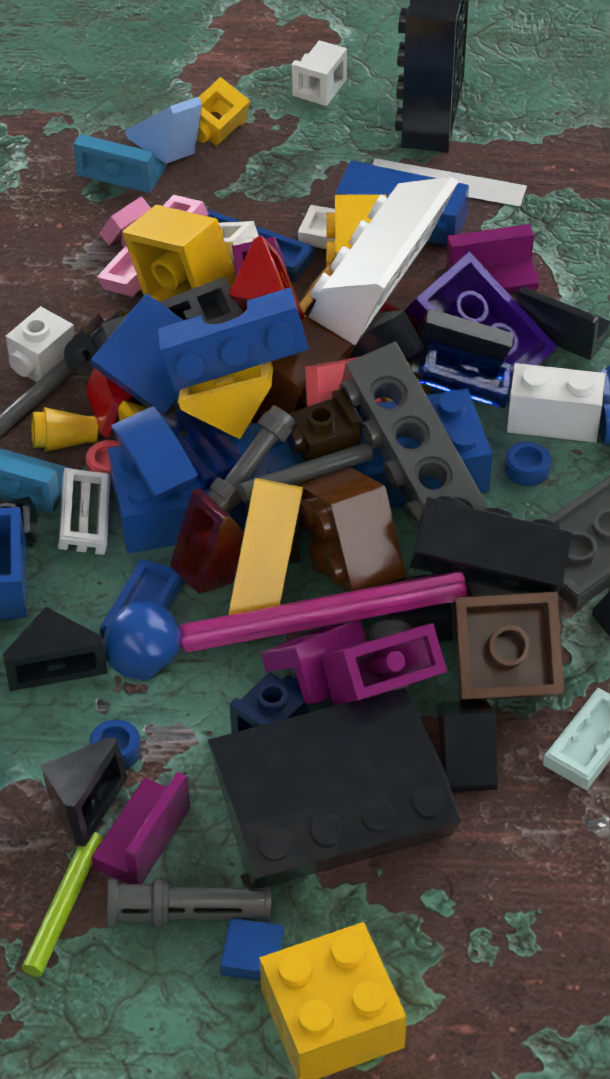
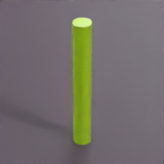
(60, 908)

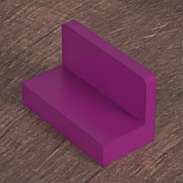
(502, 252)
(305, 652)
(143, 829)

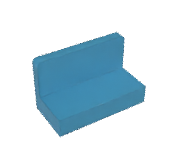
(117, 163)
(31, 477)

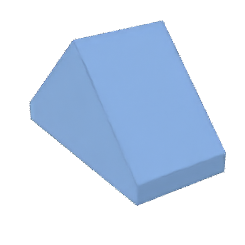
(170, 132)

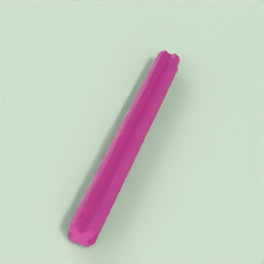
(323, 611)

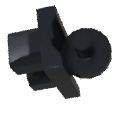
(86, 344)

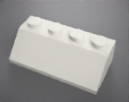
(379, 256)

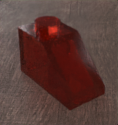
(207, 545)

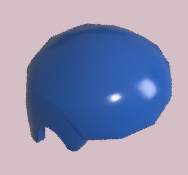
(141, 640)

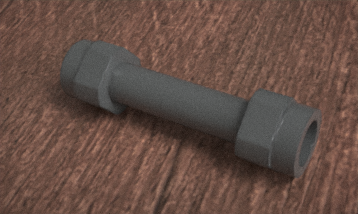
(275, 425)

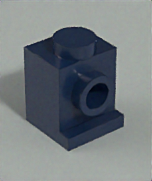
(268, 703)

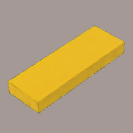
(266, 546)

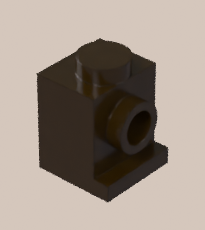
(325, 428)

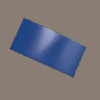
(155, 453)

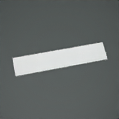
(479, 187)

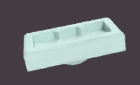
(584, 744)

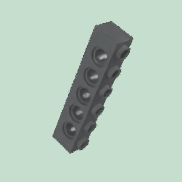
(390, 376)

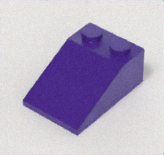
(475, 295)

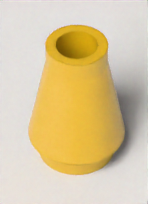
(62, 429)

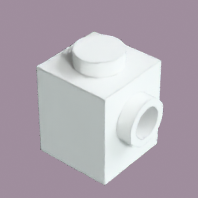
(38, 343)

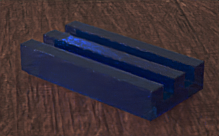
(453, 378)
(217, 438)

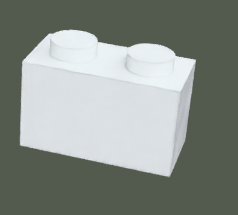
(555, 402)

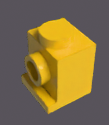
(221, 112)

